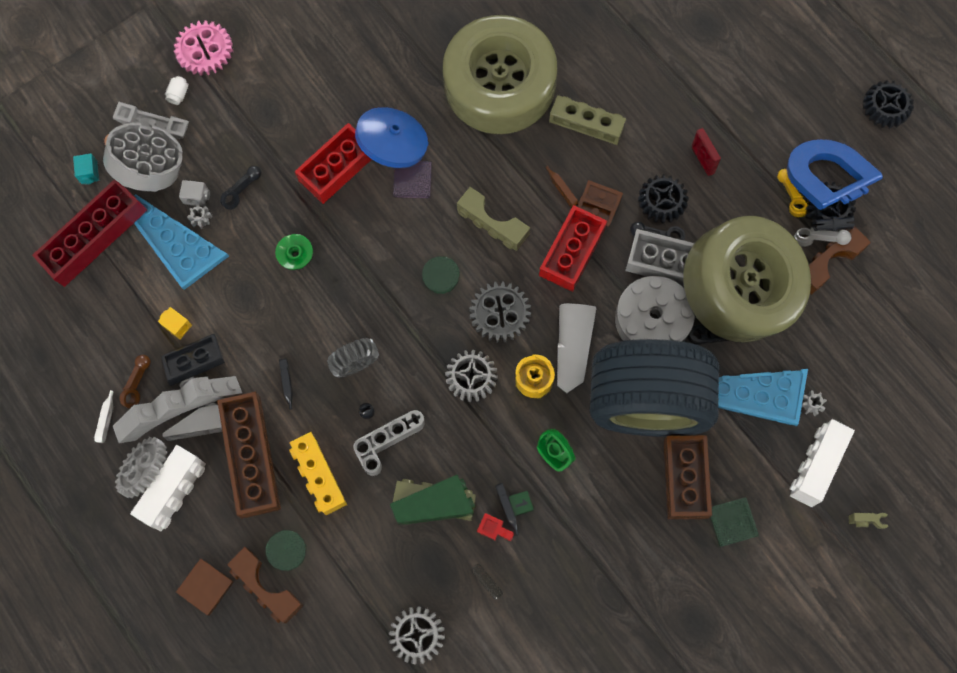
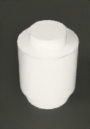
(176, 90)

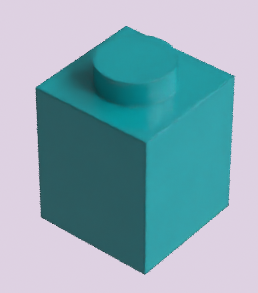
(86, 168)

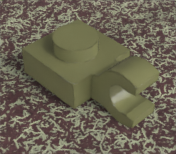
(865, 519)

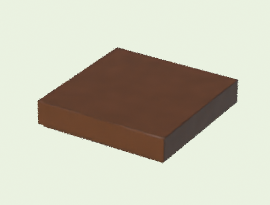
(204, 587)

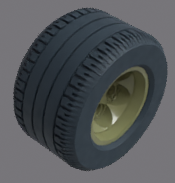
(655, 388)

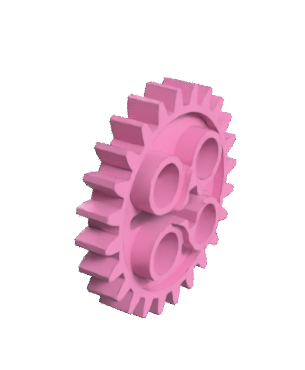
(188, 55)

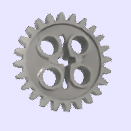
(141, 467)

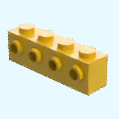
(318, 474)

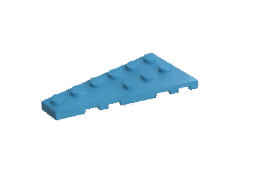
(178, 247)
(765, 395)

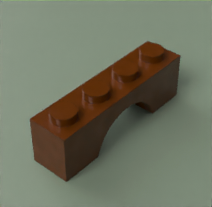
(819, 266)
(247, 567)

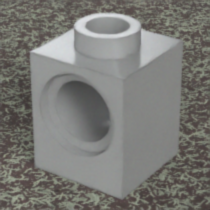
(194, 193)

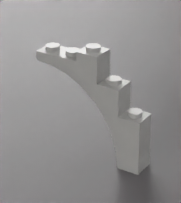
(169, 404)

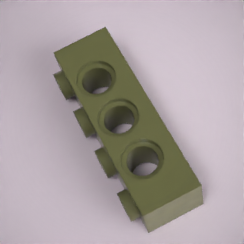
(589, 127)

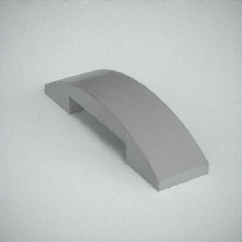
(129, 114)

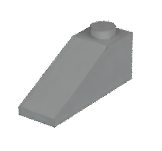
(200, 422)

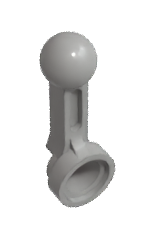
(842, 237)

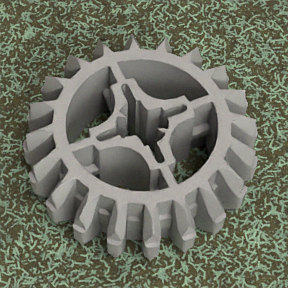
(490, 377)
(433, 631)

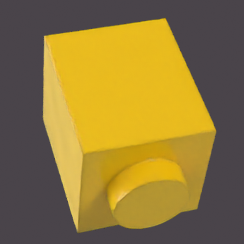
(174, 323)

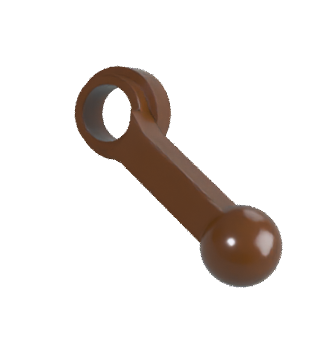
(141, 363)

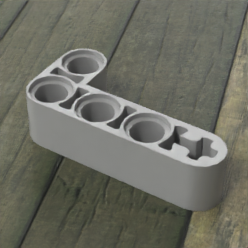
(391, 439)

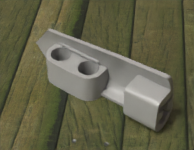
(575, 336)

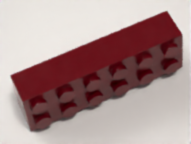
(89, 233)

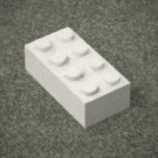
(821, 463)
(169, 489)

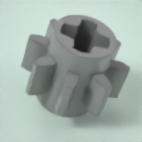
(204, 216)
(819, 401)

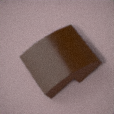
(600, 201)

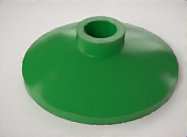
(291, 244)

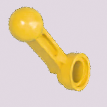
(795, 196)

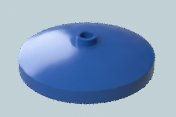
(391, 137)

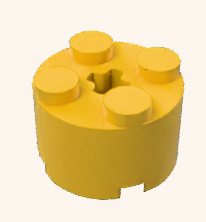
(529, 367)

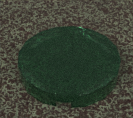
(441, 274)
(286, 550)

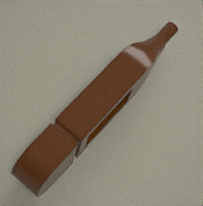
(562, 188)

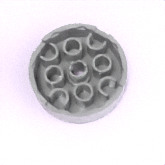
(142, 157)
(659, 297)

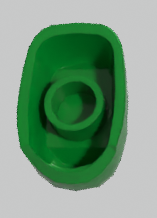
(555, 450)

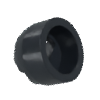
(366, 414)

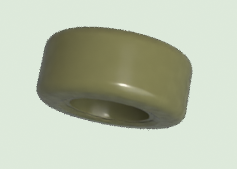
(500, 39)
(780, 266)

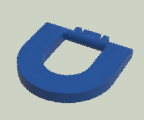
(843, 155)

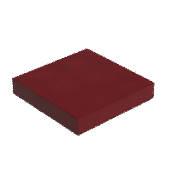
(705, 152)

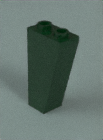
(435, 503)

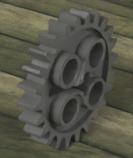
(483, 314)

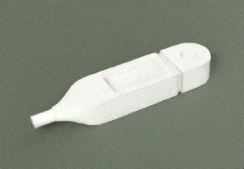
(104, 419)

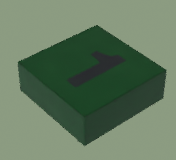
(521, 503)

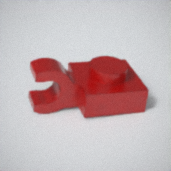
(492, 527)

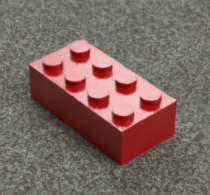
(332, 165)
(573, 248)

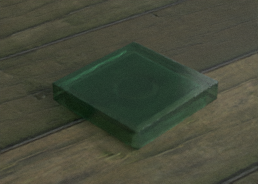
(733, 522)

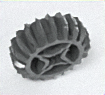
(353, 357)

